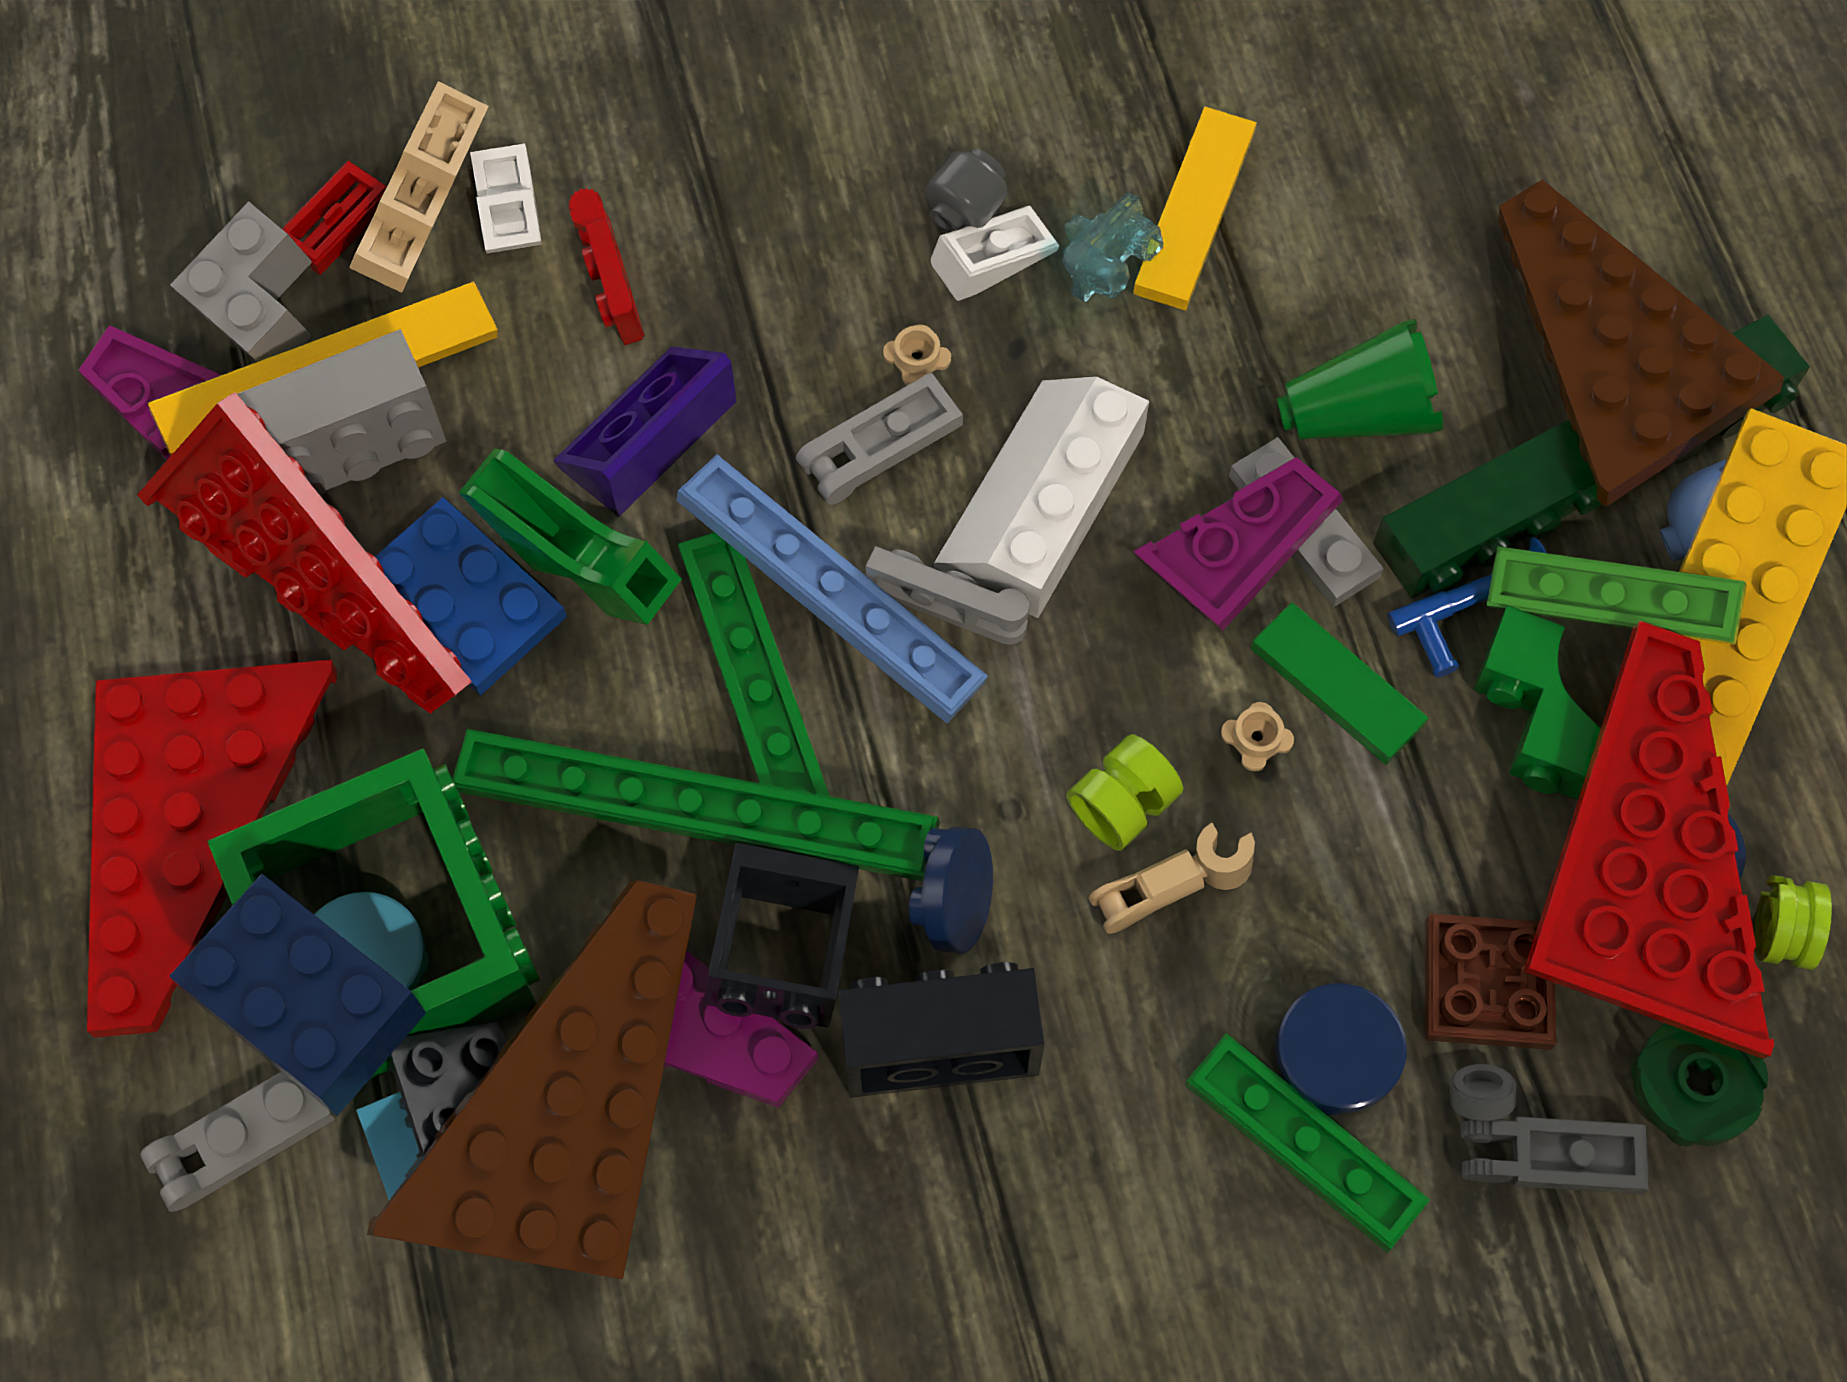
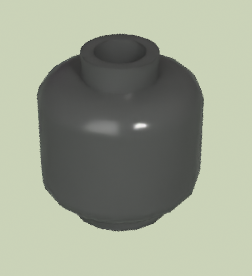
(966, 190)

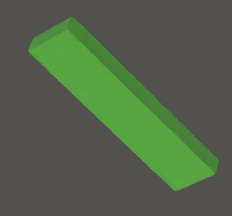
(1617, 594)

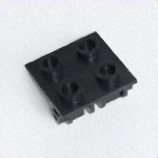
(438, 1073)

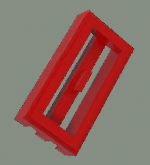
(342, 221)

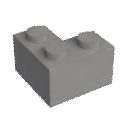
(239, 283)

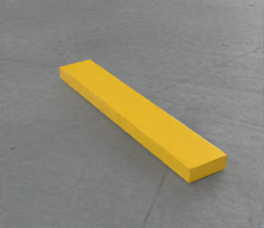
(431, 329)

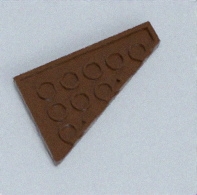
(1632, 353)
(561, 1125)

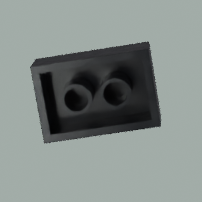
(941, 1030)

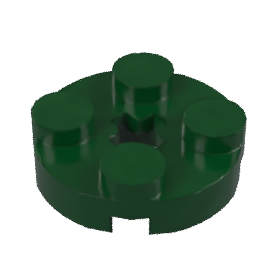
(1686, 1114)

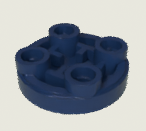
(954, 889)
(1341, 1048)

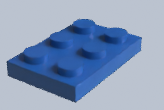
(469, 593)

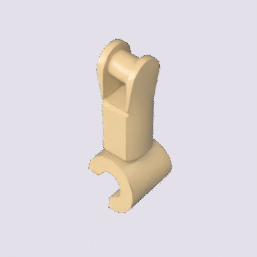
(1174, 879)

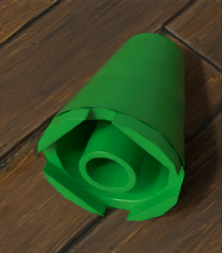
(1366, 391)

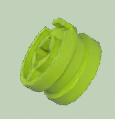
(1793, 922)

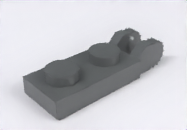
(1562, 1154)

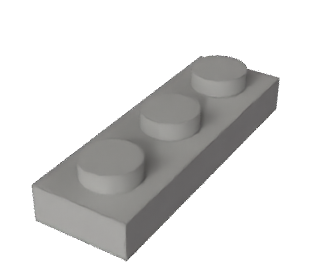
(1334, 553)

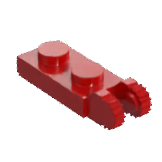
(605, 263)

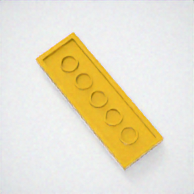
(1772, 530)

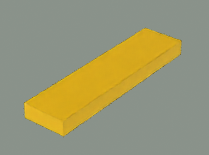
(1196, 207)

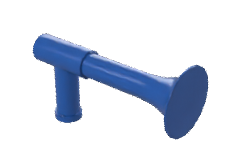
(1425, 613)

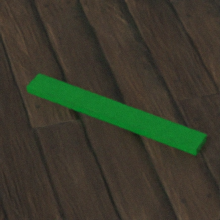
(693, 803)

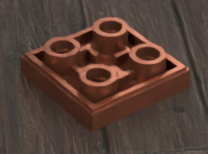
(1480, 986)

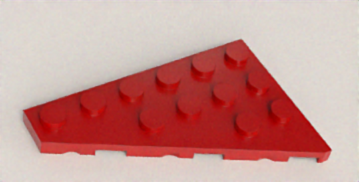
(265, 518)
(171, 771)
(1649, 871)

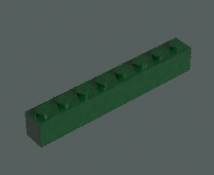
(1530, 489)

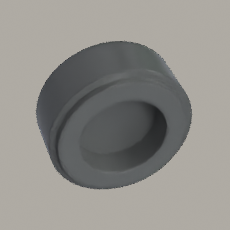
(1482, 1092)

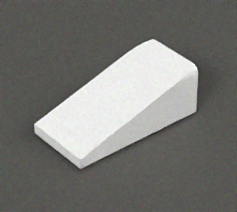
(981, 257)

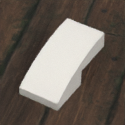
(506, 198)

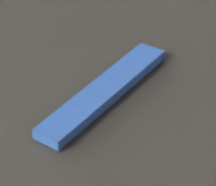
(831, 588)

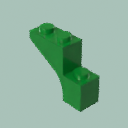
(562, 539)
(1524, 674)

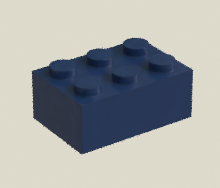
(299, 994)

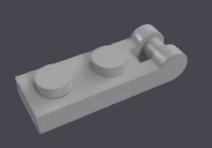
(880, 437)
(950, 596)
(234, 1139)

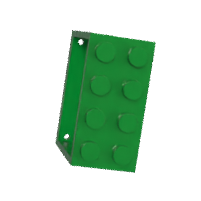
(368, 804)

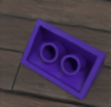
(650, 426)

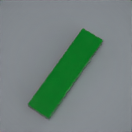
(1307, 1143)

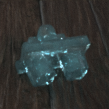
(1104, 243)

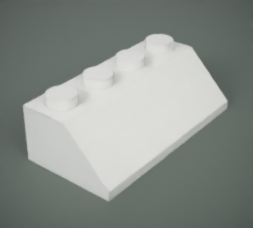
(1046, 487)

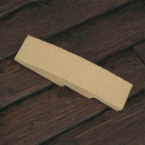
(418, 187)

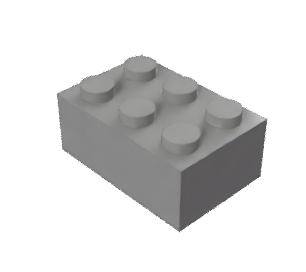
(350, 412)

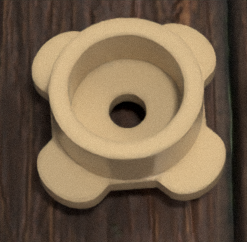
(916, 340)
(1259, 719)

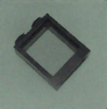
(790, 882)

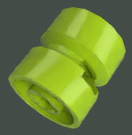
(1132, 785)

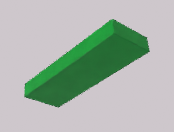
(1339, 683)

